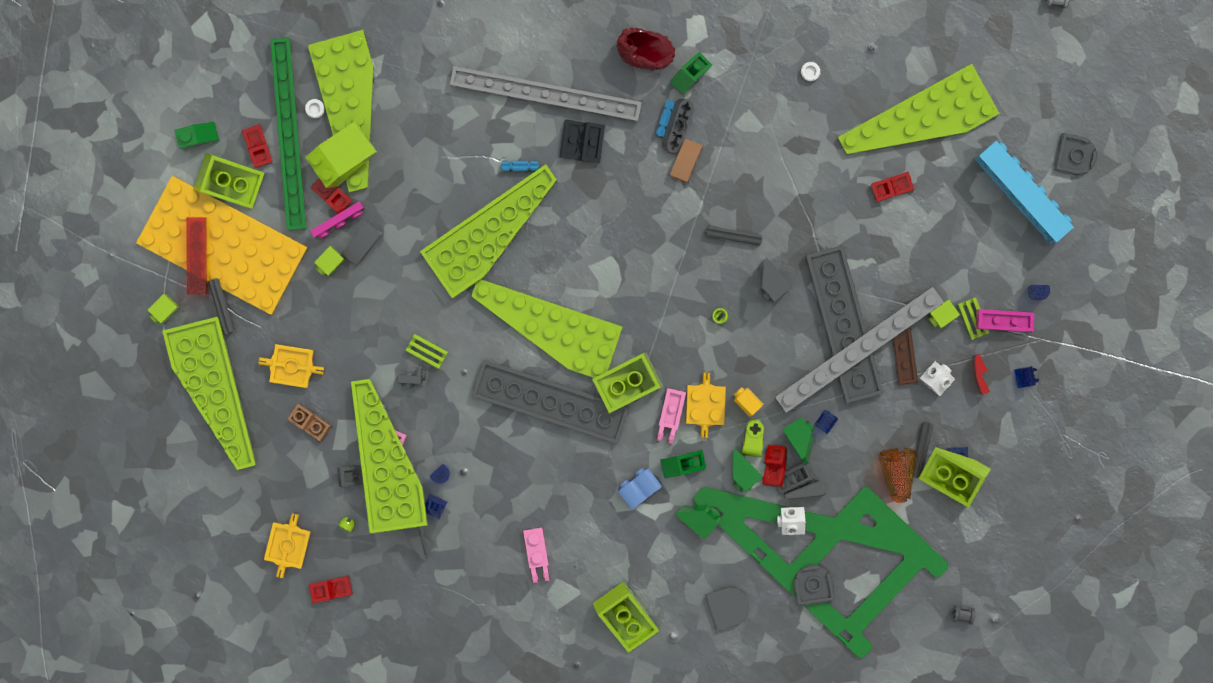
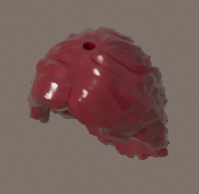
(645, 49)

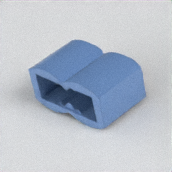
(639, 488)

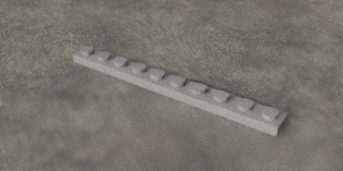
(545, 93)
(859, 349)

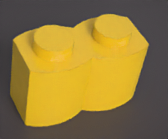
(747, 401)

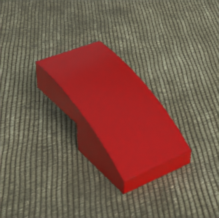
(257, 145)
(893, 186)
(332, 196)
(978, 369)
(775, 466)
(330, 589)

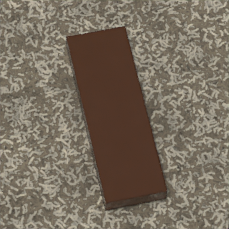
(905, 358)

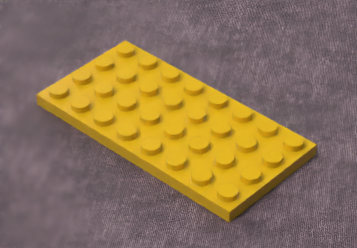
(241, 251)

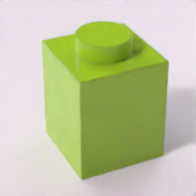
(329, 261)
(163, 309)
(943, 314)

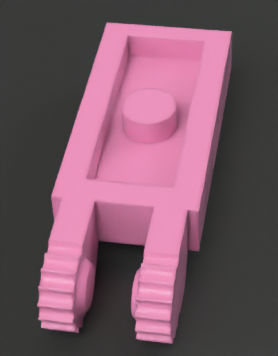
(671, 413)
(536, 552)

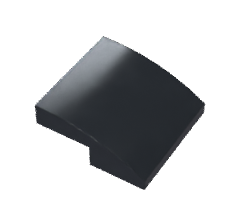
(582, 141)

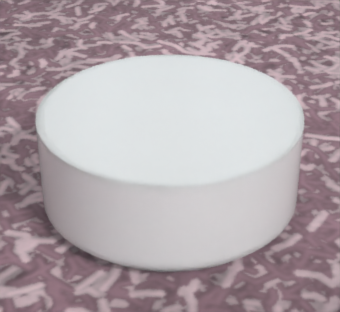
(810, 71)
(315, 108)

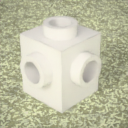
(938, 378)
(792, 521)

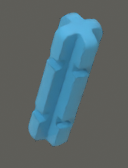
(665, 118)
(519, 166)

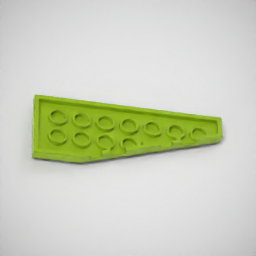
(346, 86)
(939, 111)
(476, 244)
(566, 335)
(205, 370)
(389, 480)

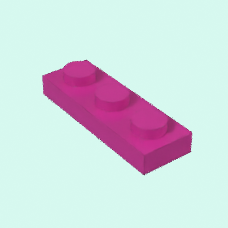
(338, 221)
(1005, 320)

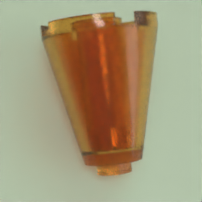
(898, 472)

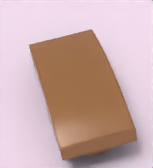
(686, 160)
(309, 422)

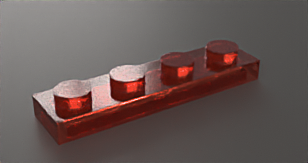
(196, 255)

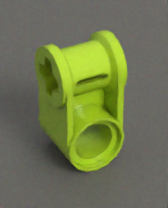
(753, 441)

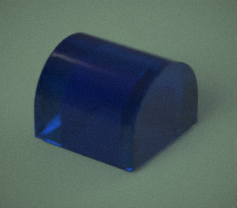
(1038, 292)
(826, 421)
(441, 474)

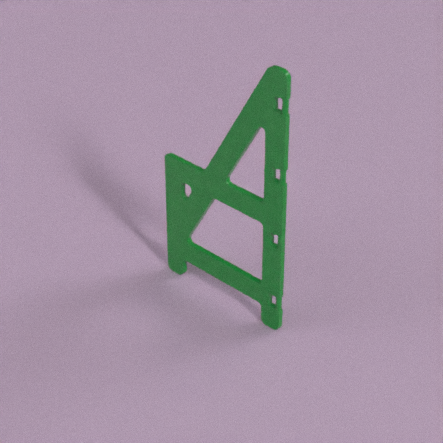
(888, 534)

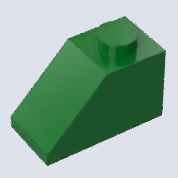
(690, 73)
(196, 135)
(801, 438)
(683, 464)
(743, 472)
(699, 518)

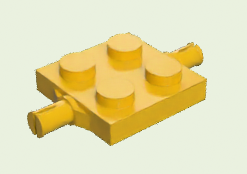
(291, 366)
(705, 405)
(287, 545)

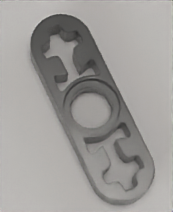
(677, 110)

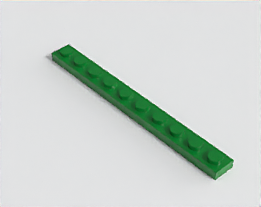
(288, 134)

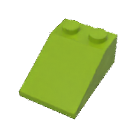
(341, 155)
(228, 180)
(627, 382)
(954, 475)
(625, 617)

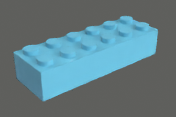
(1024, 192)

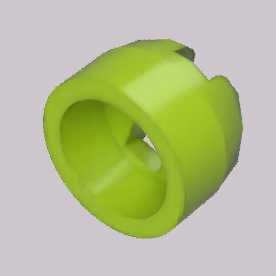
(717, 314)
(346, 525)

